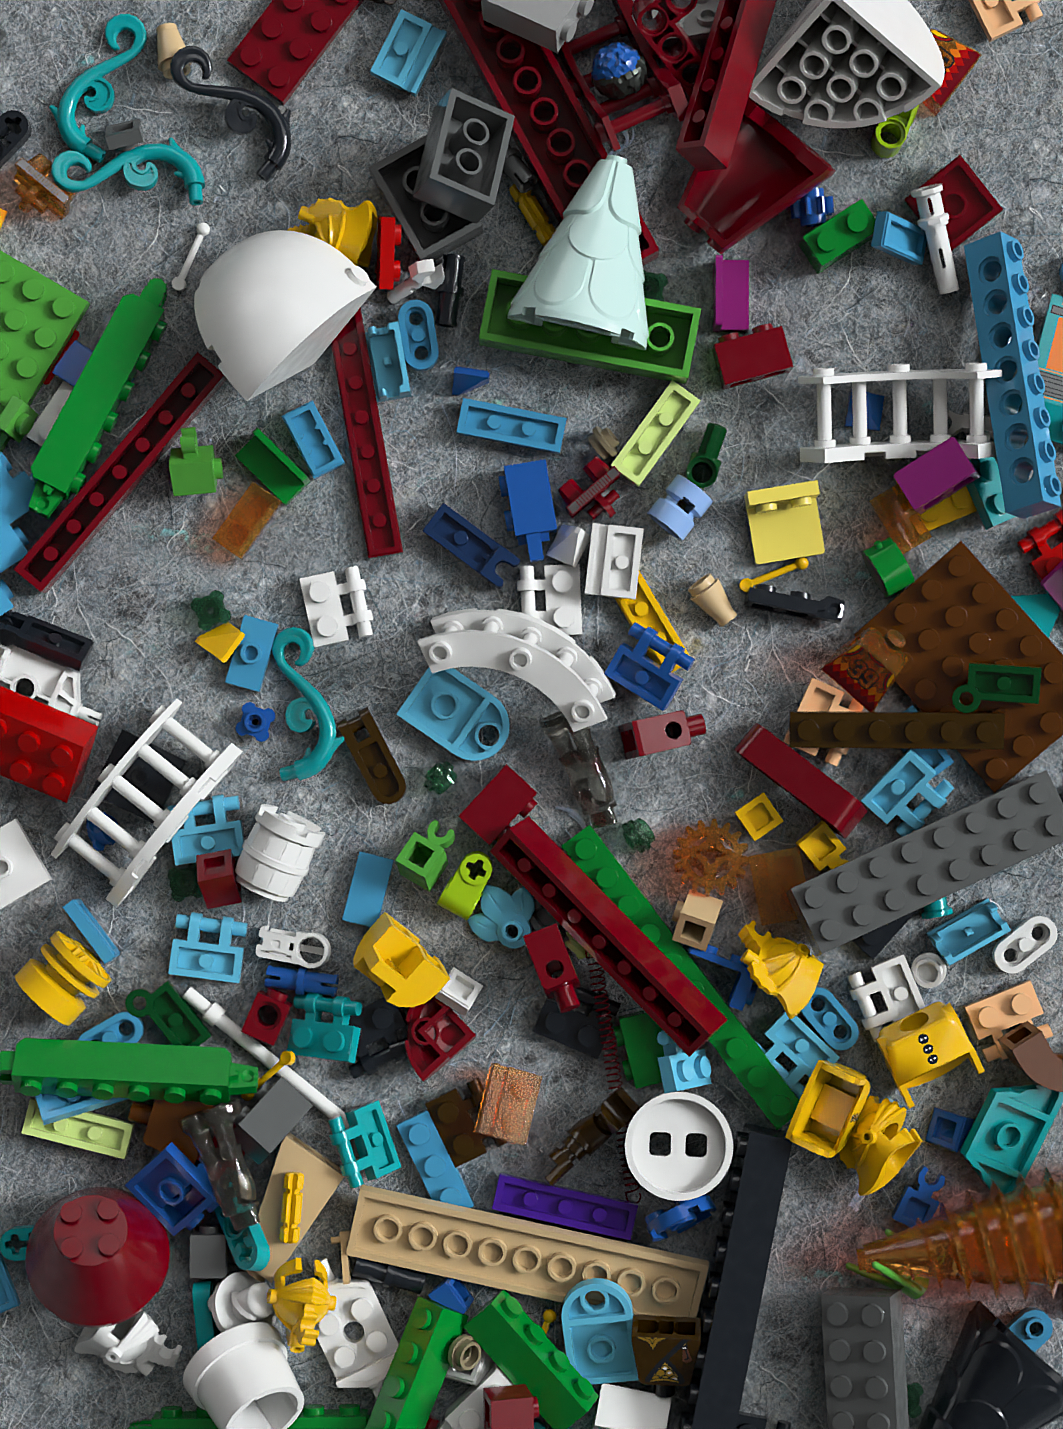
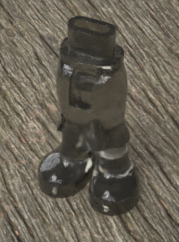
(584, 769)
(225, 1165)

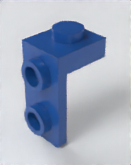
(743, 988)

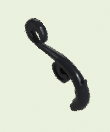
(279, 123)

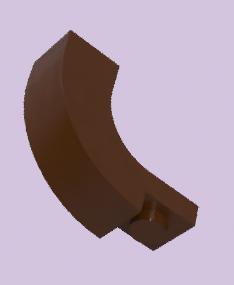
(1033, 1056)

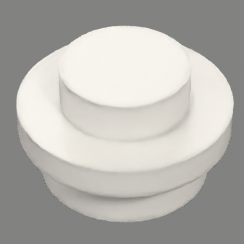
(928, 970)

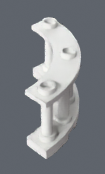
(900, 444)
(525, 649)
(166, 821)

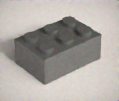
(464, 156)
(425, 226)

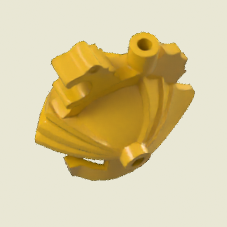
(343, 227)
(781, 968)
(877, 1145)
(300, 1303)

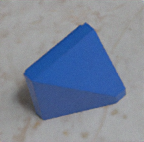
(468, 379)
(874, 411)
(948, 1129)
(452, 1294)

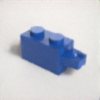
(530, 505)

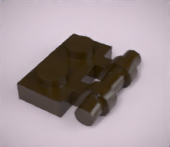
(456, 1124)

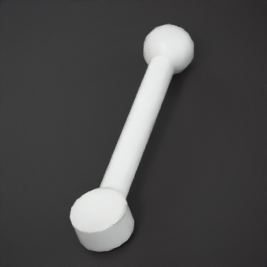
(179, 282)

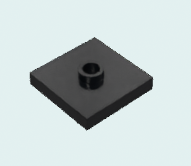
(140, 775)

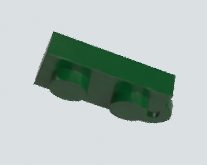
(999, 683)
(171, 1015)

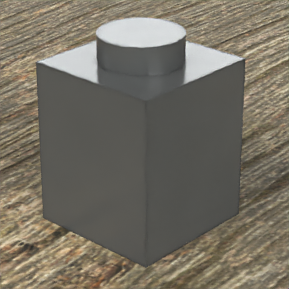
(209, 1252)

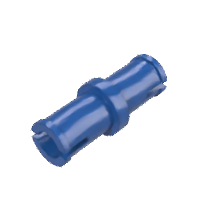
(301, 981)

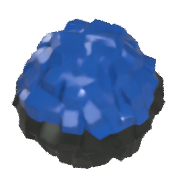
(618, 71)

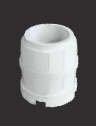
(277, 853)

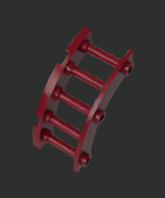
(658, 84)

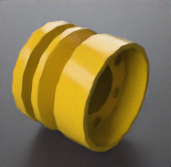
(68, 972)

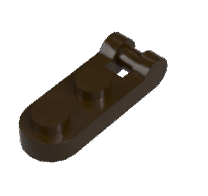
(374, 758)

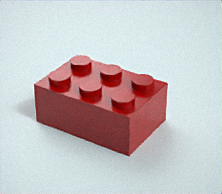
(43, 745)

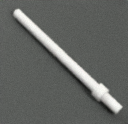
(215, 1015)

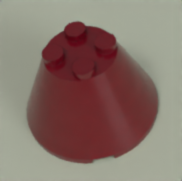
(97, 1257)

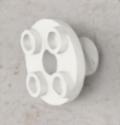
(240, 1301)

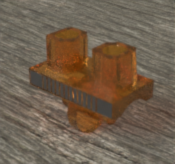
(38, 190)
(899, 519)

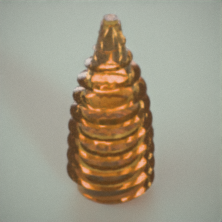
(988, 1242)

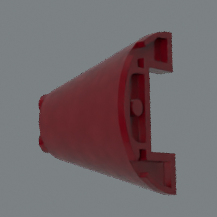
(763, 178)

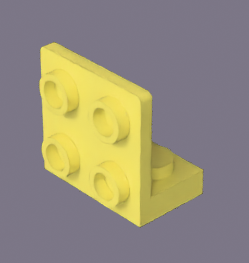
(784, 522)

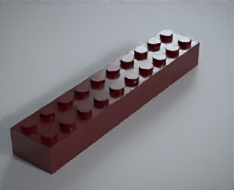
(548, 116)

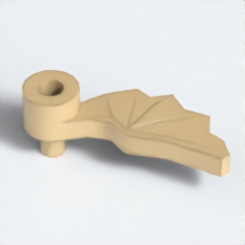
(343, 1239)

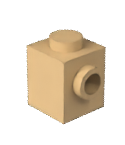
(696, 920)

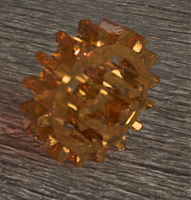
(723, 857)

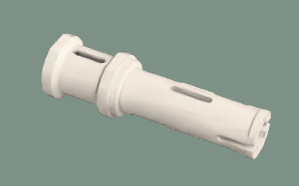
(936, 233)

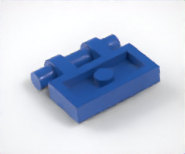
(643, 675)

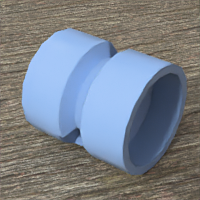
(671, 516)

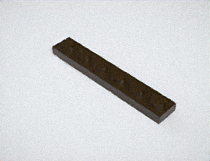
(896, 730)

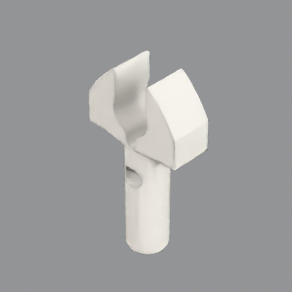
(421, 274)

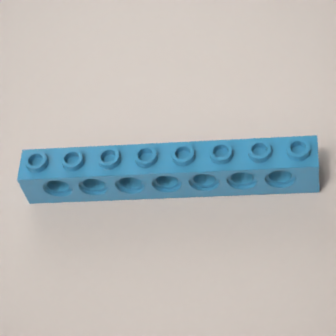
(1005, 394)

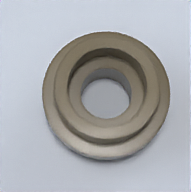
(604, 442)
(464, 1353)

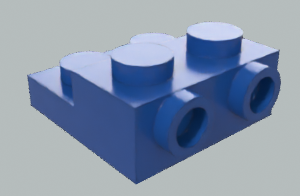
(174, 1190)

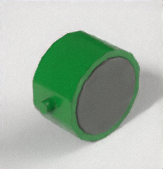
(887, 566)

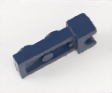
(469, 544)

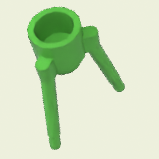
(911, 1288)

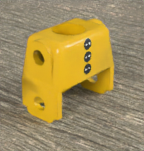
(925, 1047)
(828, 1108)

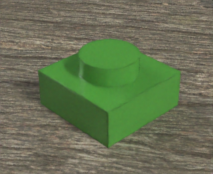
(17, 419)

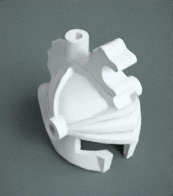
(129, 1345)

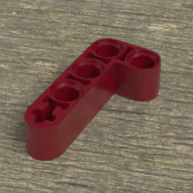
(666, 25)
(801, 780)

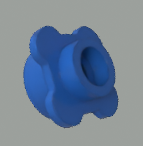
(252, 712)
(97, 836)

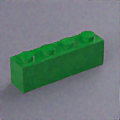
(531, 1359)
(417, 1367)

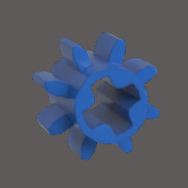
(812, 208)

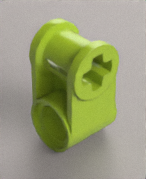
(897, 125)
(464, 890)

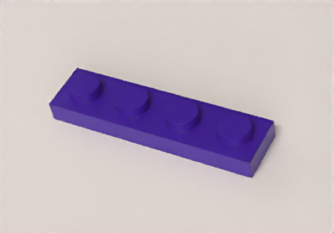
(565, 1206)

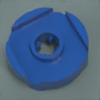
(680, 1218)

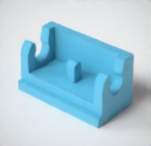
(388, 362)
(968, 932)

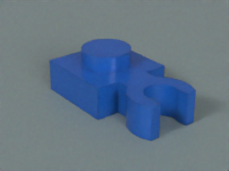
(918, 1201)

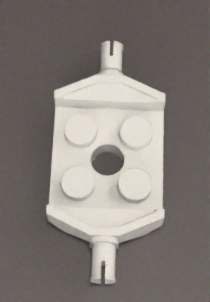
(52, 683)
(360, 1361)

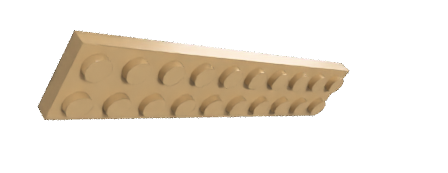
(519, 1253)

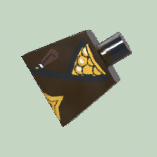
(665, 1351)

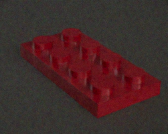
(289, 42)

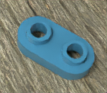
(418, 336)
(828, 1018)
(111, 1032)
(1020, 1327)

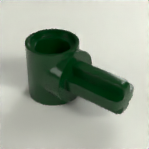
(707, 455)

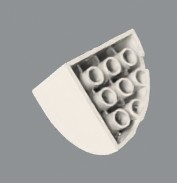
(850, 64)
(276, 306)

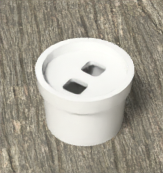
(676, 1174)
(245, 1379)

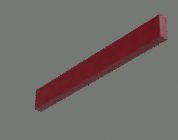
(366, 440)

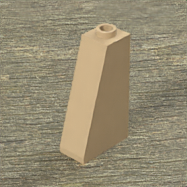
(320, 1182)

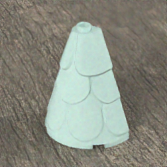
(592, 263)

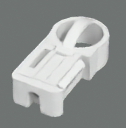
(286, 946)

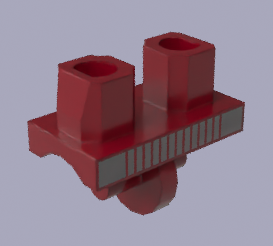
(577, 499)

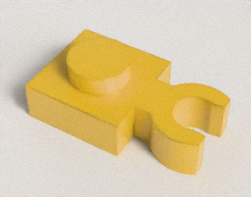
(822, 847)

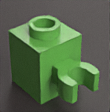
(194, 466)
(423, 858)

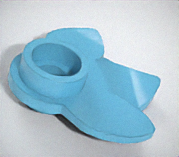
(500, 912)

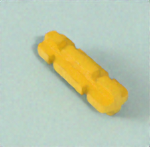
(533, 214)
(291, 1207)

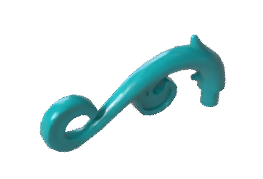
(92, 79)
(137, 179)
(296, 711)

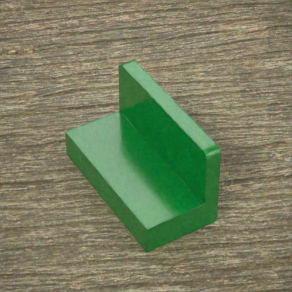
(272, 467)

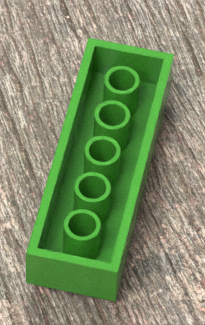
(667, 352)

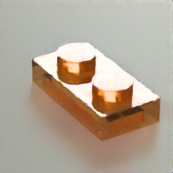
(247, 520)

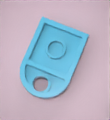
(453, 712)
(601, 1334)

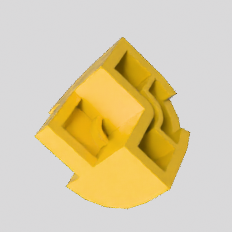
(399, 964)

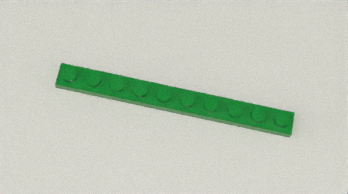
(732, 1038)

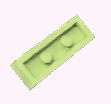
(655, 433)
(84, 1131)

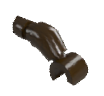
(592, 1132)

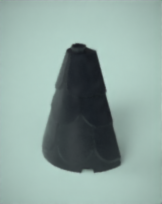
(994, 1381)

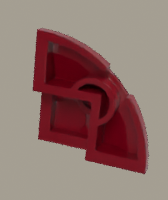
(434, 1037)

